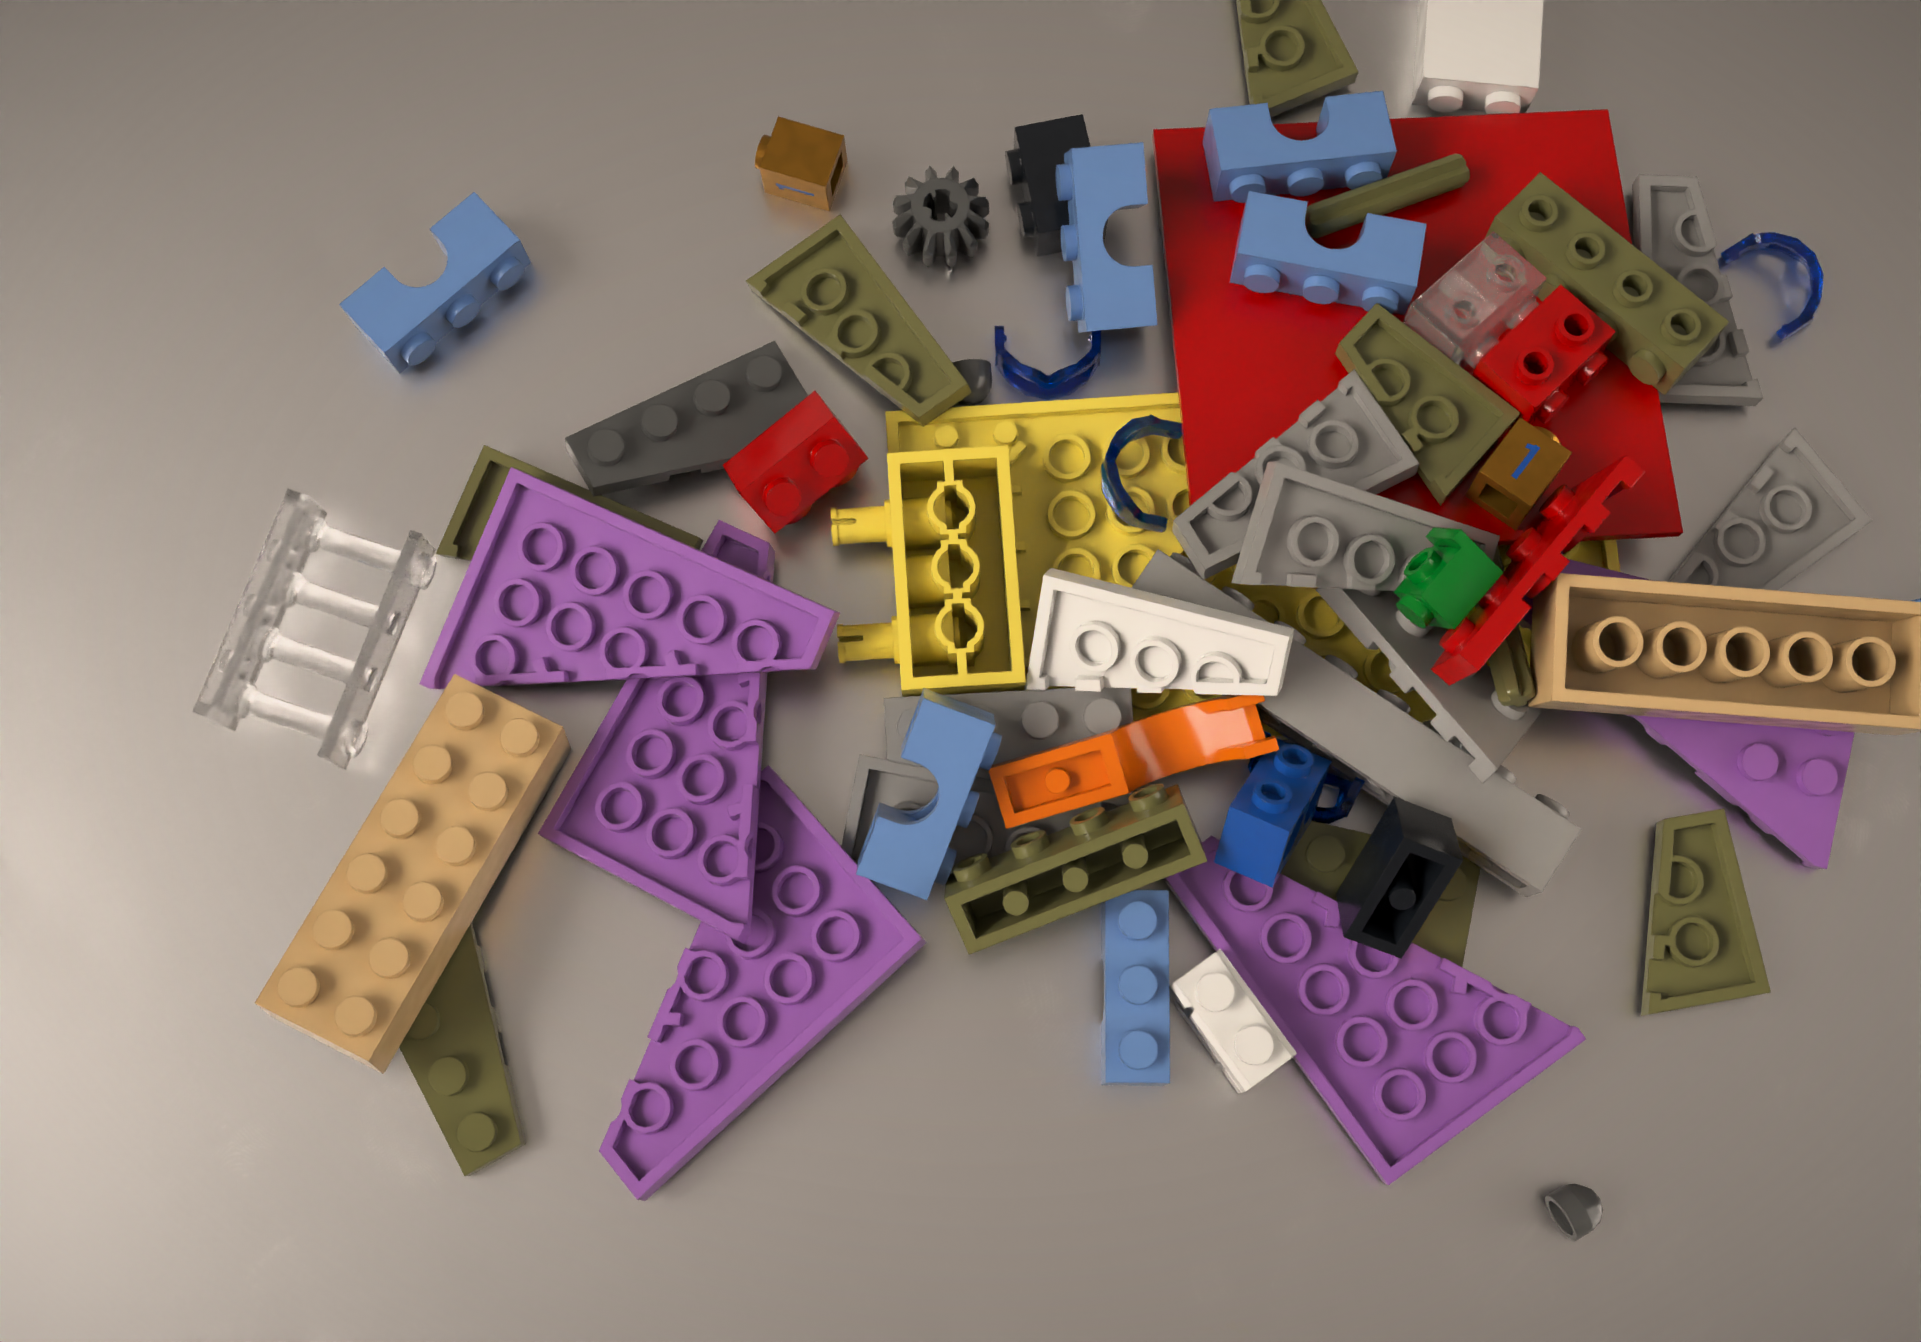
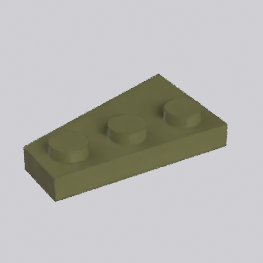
(1291, 52)
(1429, 399)
(1699, 919)

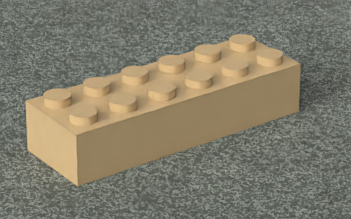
(1727, 654)
(416, 874)

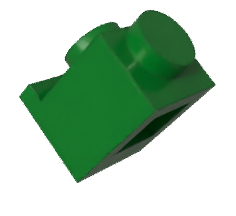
(1445, 580)

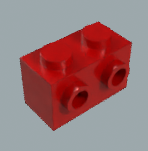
(1546, 356)
(795, 463)

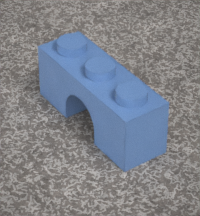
(1250, 155)
(1096, 185)
(1282, 257)
(410, 320)
(912, 846)
(1136, 989)

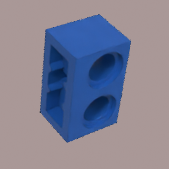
(1272, 812)

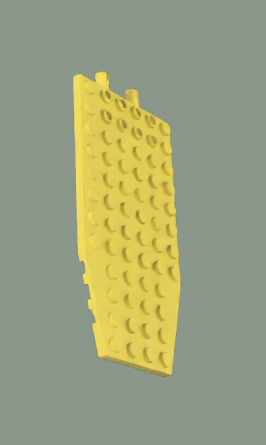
(1016, 489)

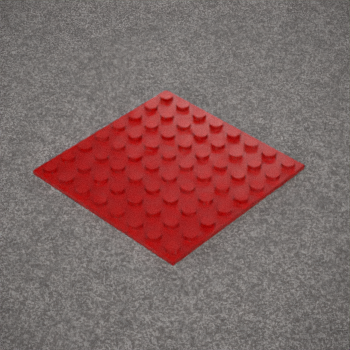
(1263, 358)

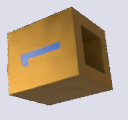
(802, 163)
(1518, 473)

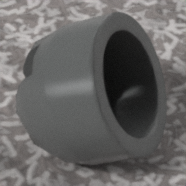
(979, 378)
(1574, 1210)

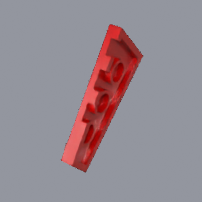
(1534, 565)

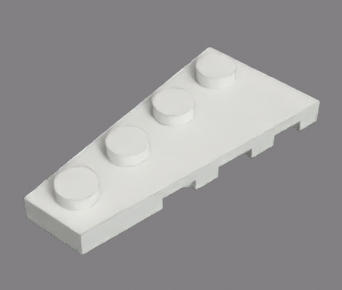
(1124, 637)

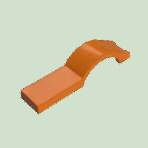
(1129, 757)

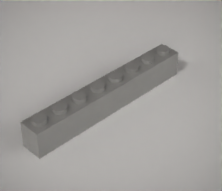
(1395, 754)

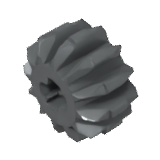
(962, 211)

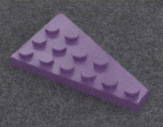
(599, 597)
(1778, 775)
(677, 780)
(760, 1005)
(1387, 1041)

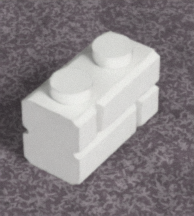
(1230, 1022)

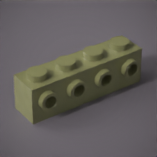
(1655, 317)
(1073, 867)

